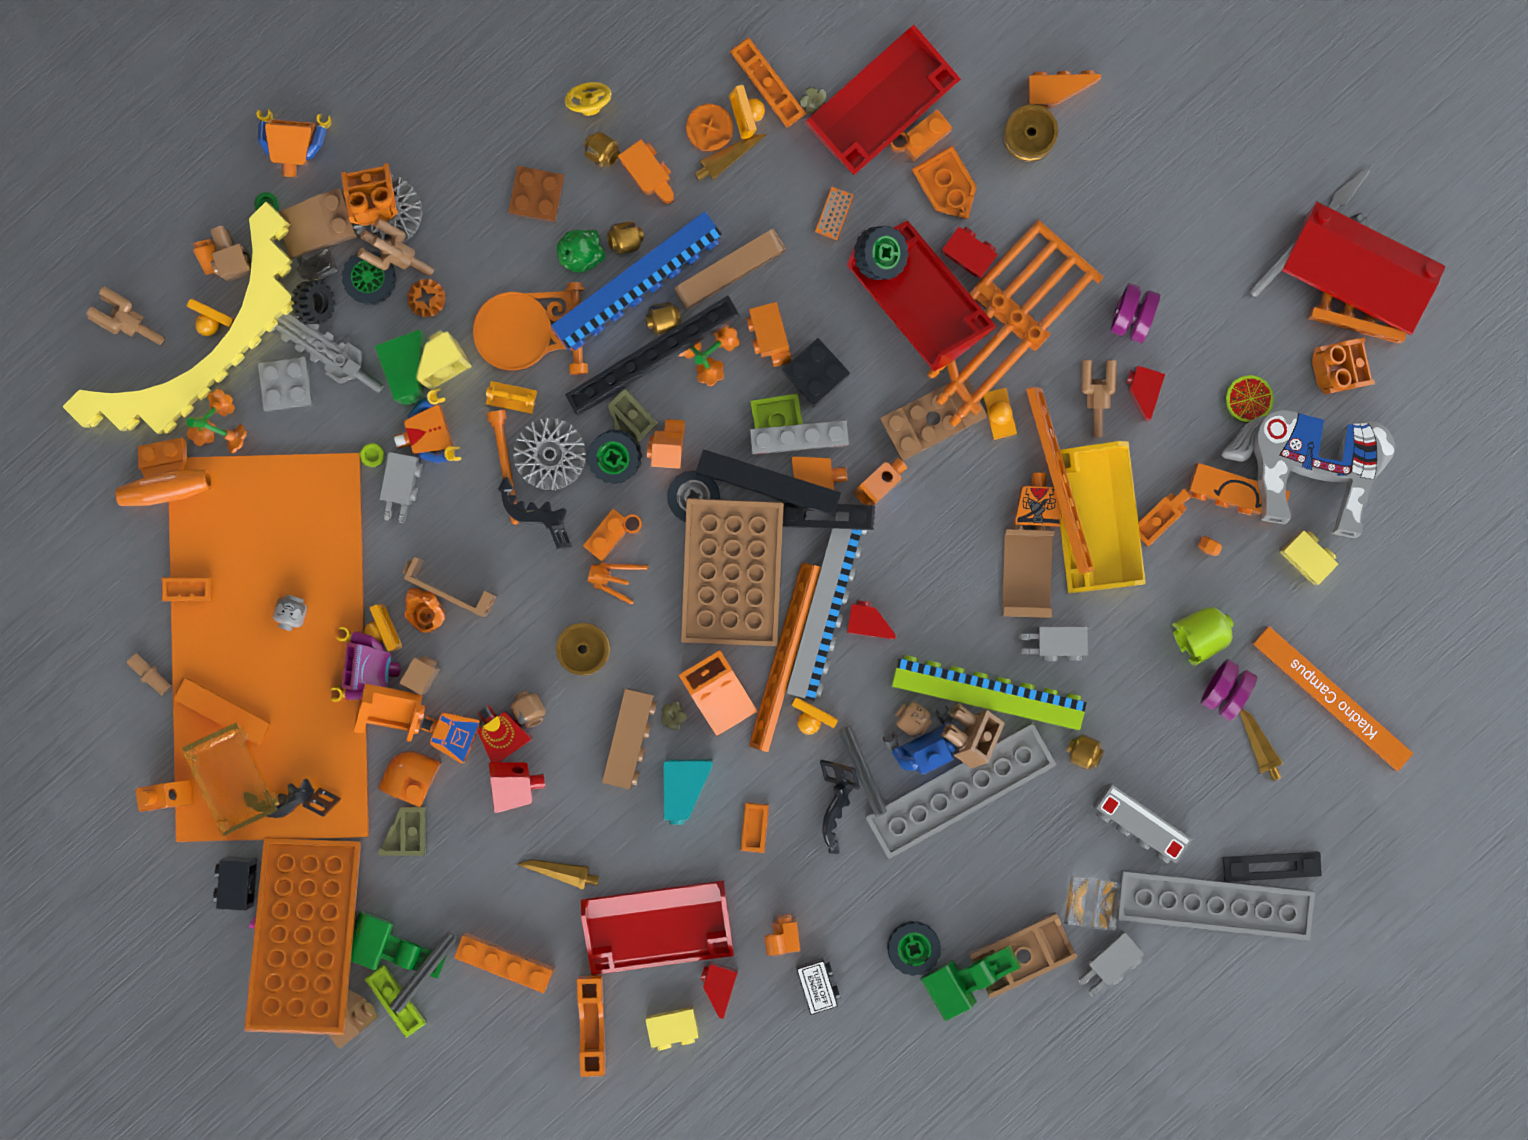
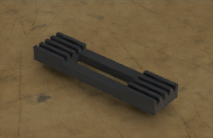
(860, 517)
(1237, 867)

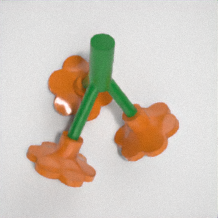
(708, 369)
(203, 432)

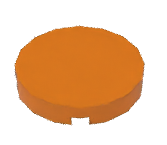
(709, 127)

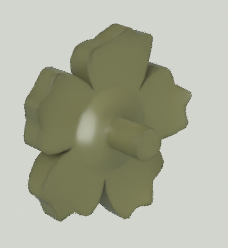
(813, 100)
(673, 715)

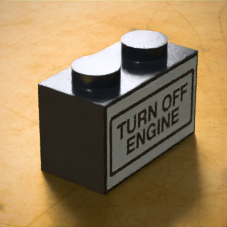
(817, 985)

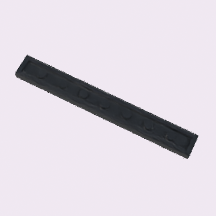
(652, 355)

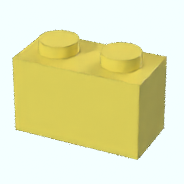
(1309, 557)
(672, 1027)

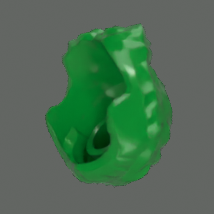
(583, 250)

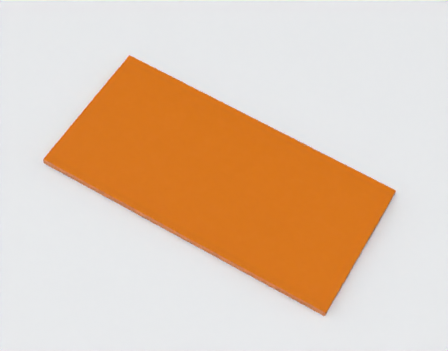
(261, 535)

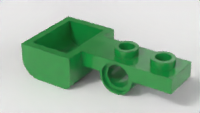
(374, 941)
(953, 988)

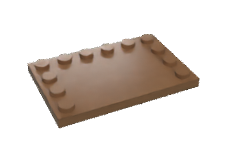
(732, 572)

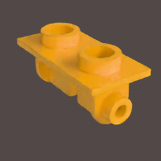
(511, 397)

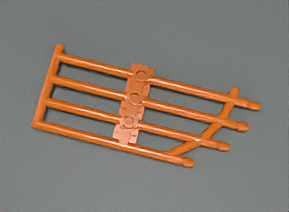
(1013, 316)

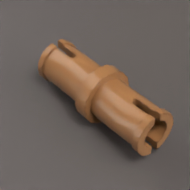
(148, 674)

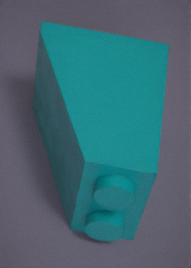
(683, 786)

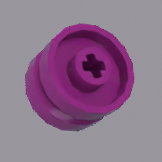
(1133, 312)
(1228, 689)

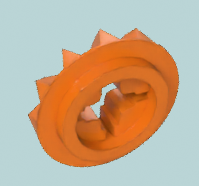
(436, 302)

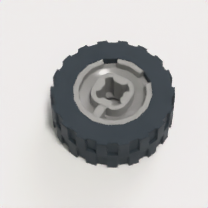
(690, 486)

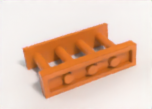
(1347, 321)

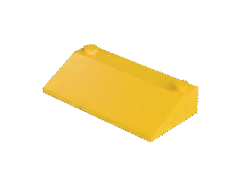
(1108, 514)

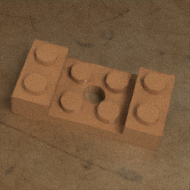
(913, 433)
(1047, 950)

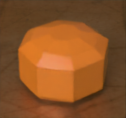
(1209, 546)

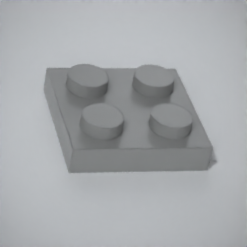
(285, 384)

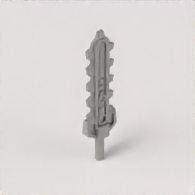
(341, 361)

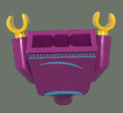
(364, 664)

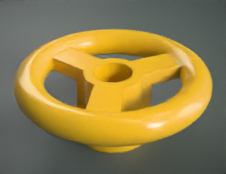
(589, 100)

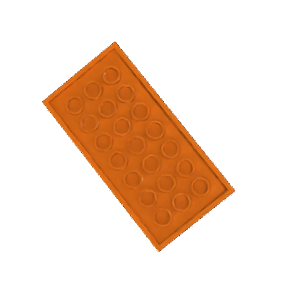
(303, 936)

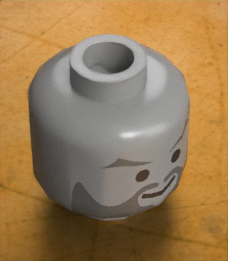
(290, 612)

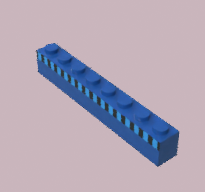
(636, 281)

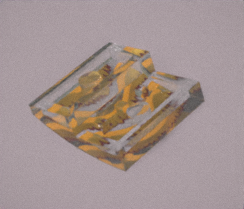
(1092, 903)

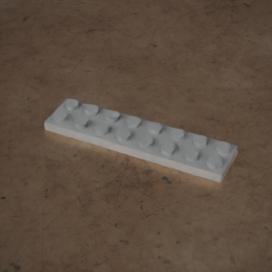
(960, 792)
(1216, 905)

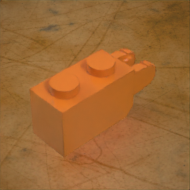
(647, 171)

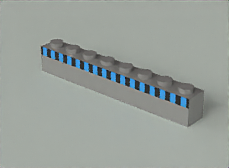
(824, 611)

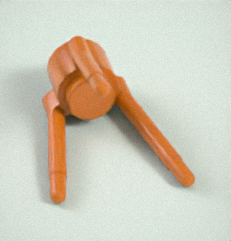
(600, 575)

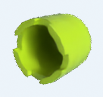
(1203, 634)

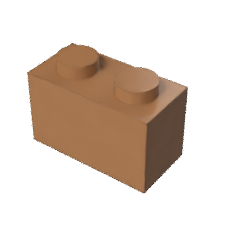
(420, 674)

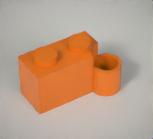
(924, 136)
(769, 333)
(667, 445)
(609, 534)
(784, 938)

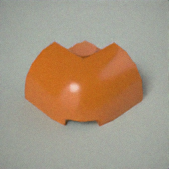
(409, 777)

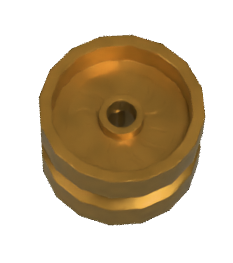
(1042, 126)
(597, 649)

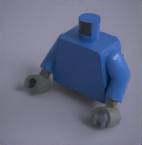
(926, 751)

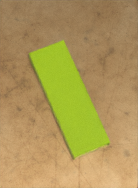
(386, 990)

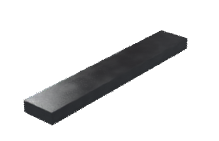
(768, 482)

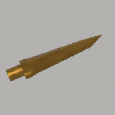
(720, 161)
(1263, 750)
(567, 873)

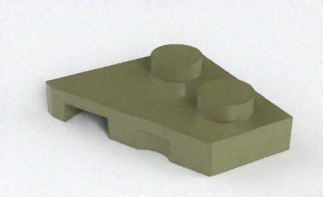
(631, 416)
(406, 834)

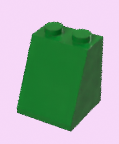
(401, 363)

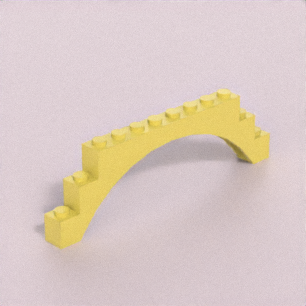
(262, 306)

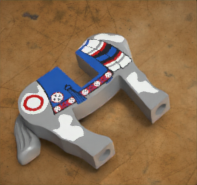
(1292, 442)

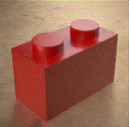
(969, 252)

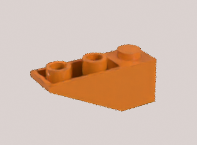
(1054, 89)

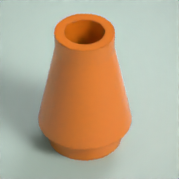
(203, 252)

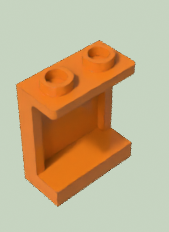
(389, 709)

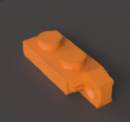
(1162, 516)

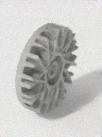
(408, 215)
(568, 454)

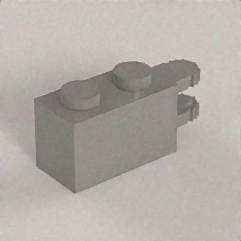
(400, 483)
(1058, 642)
(1112, 962)

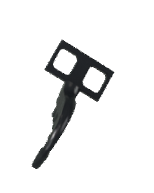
(533, 514)
(304, 795)
(839, 800)

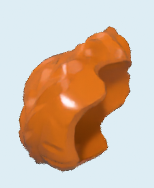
(420, 606)

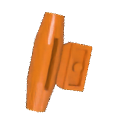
(163, 476)

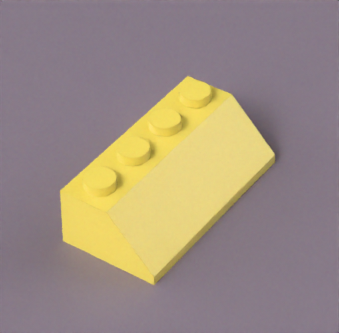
(441, 360)

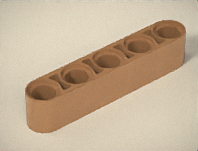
(730, 269)

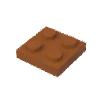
(536, 194)

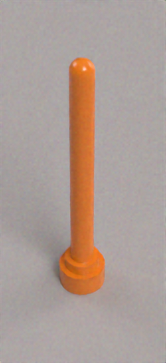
(497, 420)

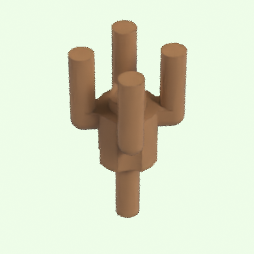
(391, 250)
(122, 317)
(1098, 391)

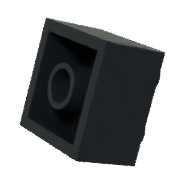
(816, 372)
(235, 883)

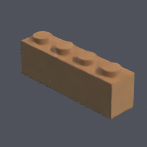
(628, 739)

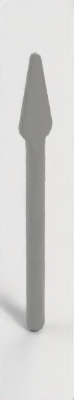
(1340, 199)

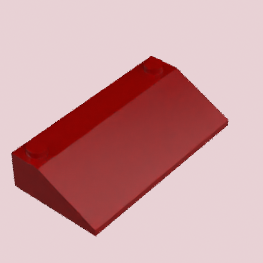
(882, 100)
(1363, 268)
(928, 303)
(657, 927)

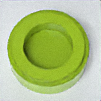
(372, 455)

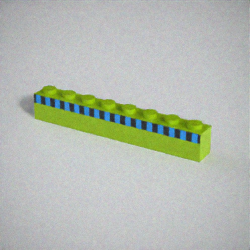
(989, 694)

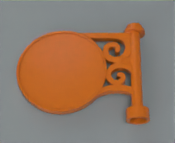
(516, 329)

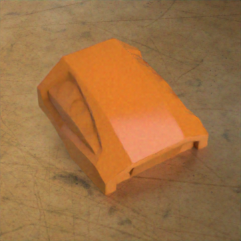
(369, 195)
(1341, 366)

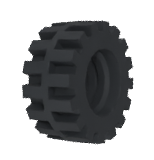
(303, 302)

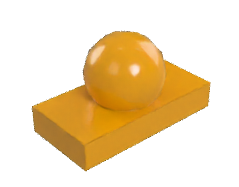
(746, 111)
(209, 320)
(999, 414)
(383, 628)
(811, 718)

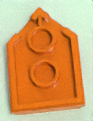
(947, 183)

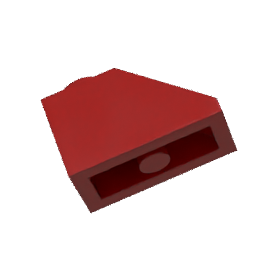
(1145, 389)
(868, 621)
(719, 985)

